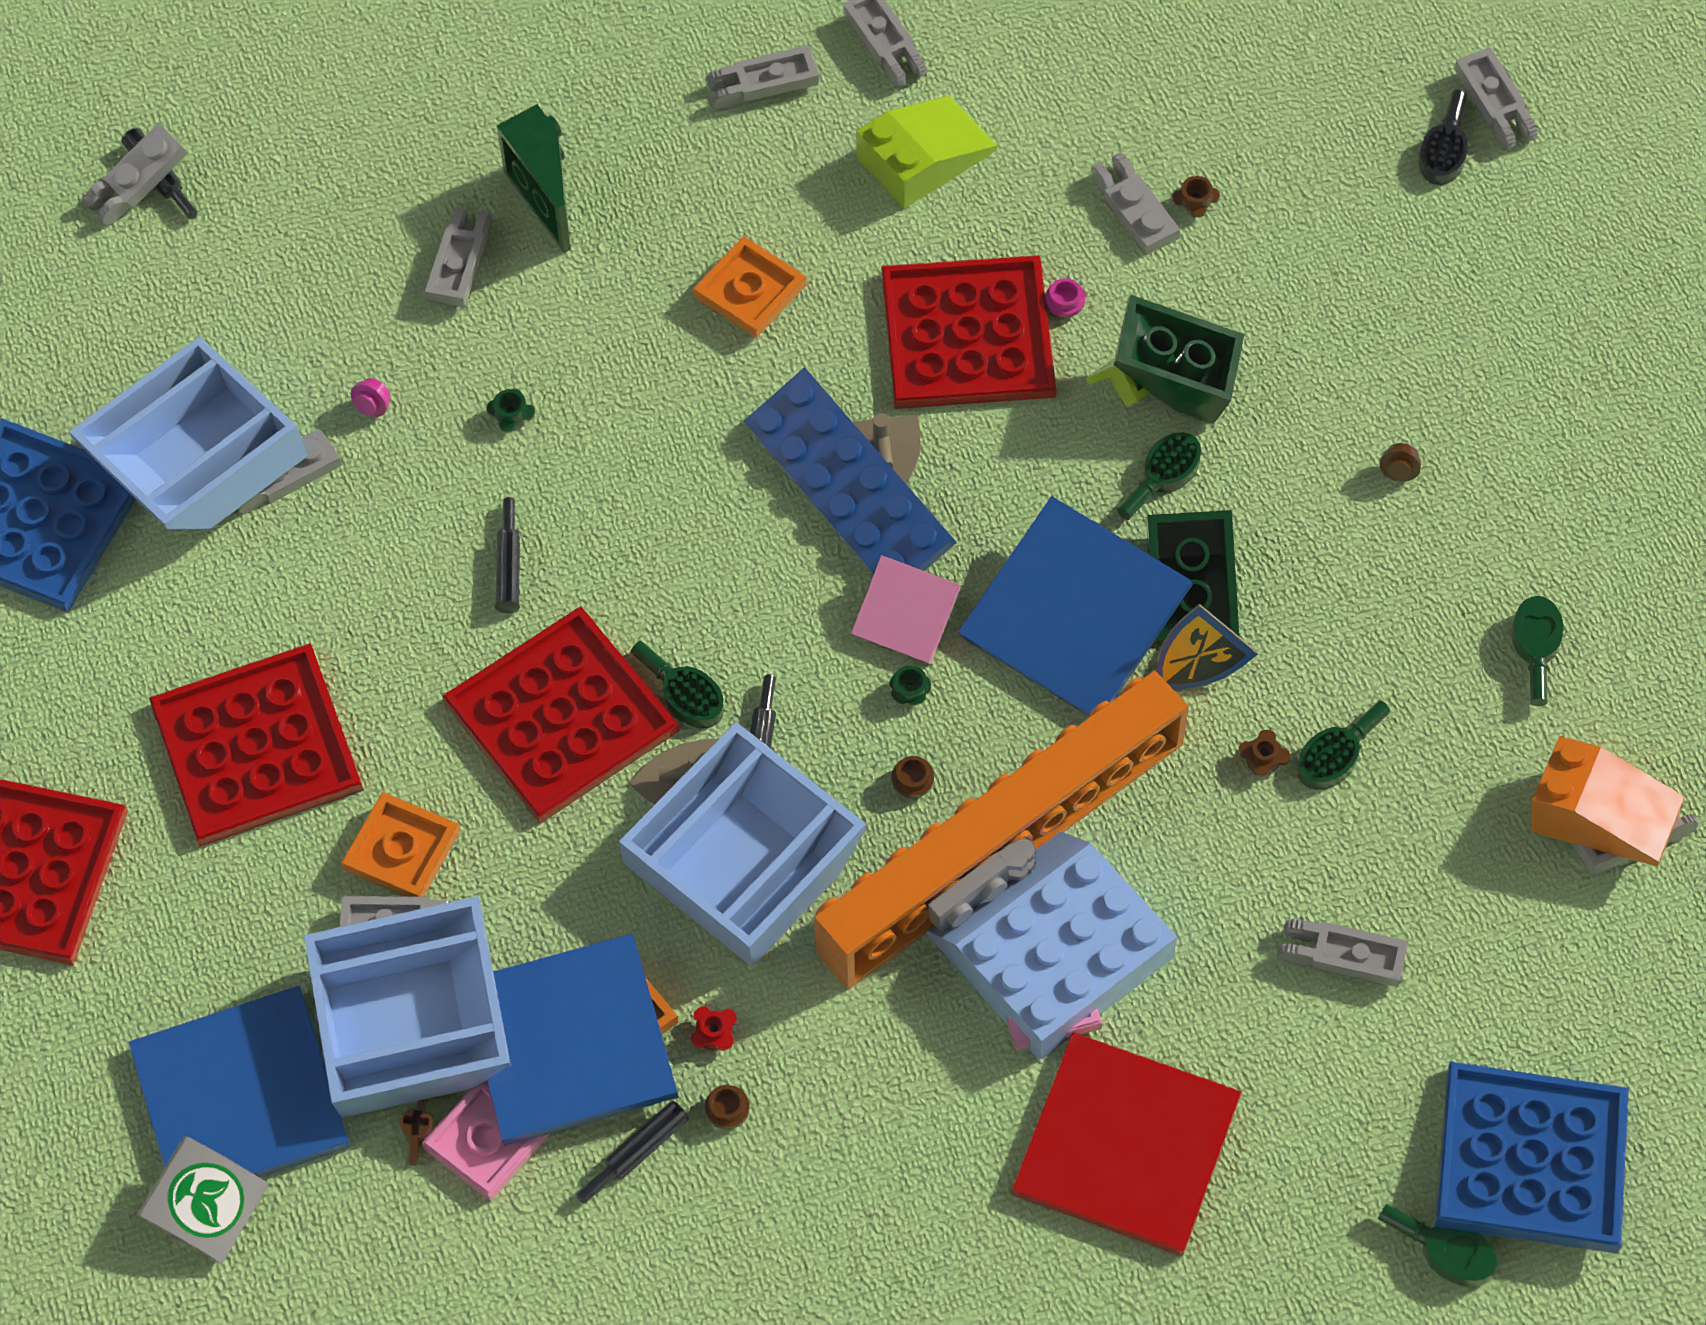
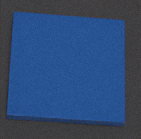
(53, 515)
(1075, 608)
(578, 1041)
(242, 1085)
(1533, 1157)

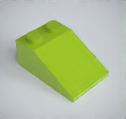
(921, 147)

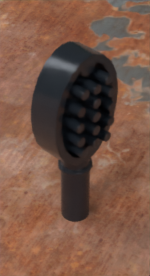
(1445, 145)

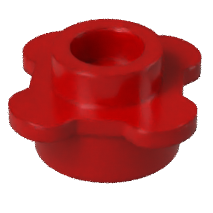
(713, 1041)

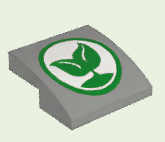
(202, 1199)

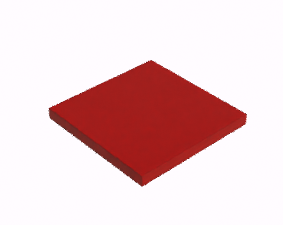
(968, 332)
(560, 714)
(255, 744)
(52, 867)
(1127, 1144)

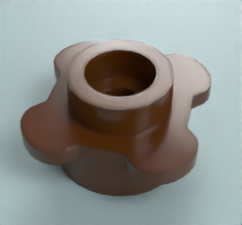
(1199, 187)
(1264, 765)

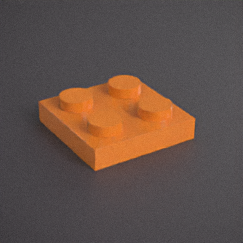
(749, 286)
(401, 846)

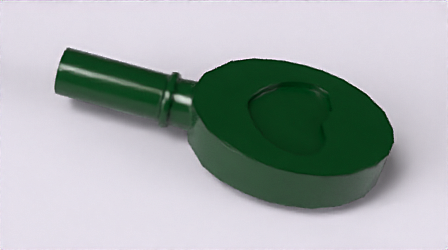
(1167, 468)
(1537, 638)
(686, 690)
(1334, 751)
(1453, 1254)

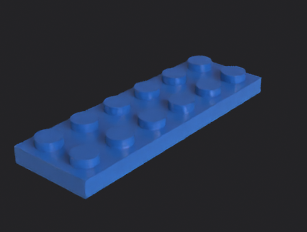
(847, 476)

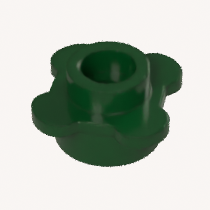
(507, 400)

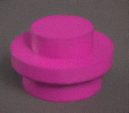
(1065, 298)
(370, 397)

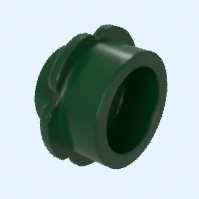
(910, 676)

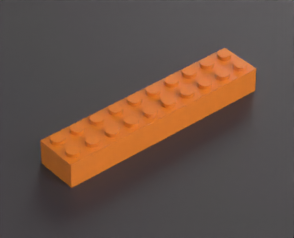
(1034, 803)

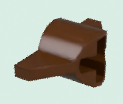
(416, 1127)

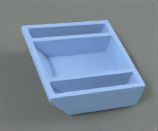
(192, 439)
(742, 843)
(1058, 943)
(407, 1007)

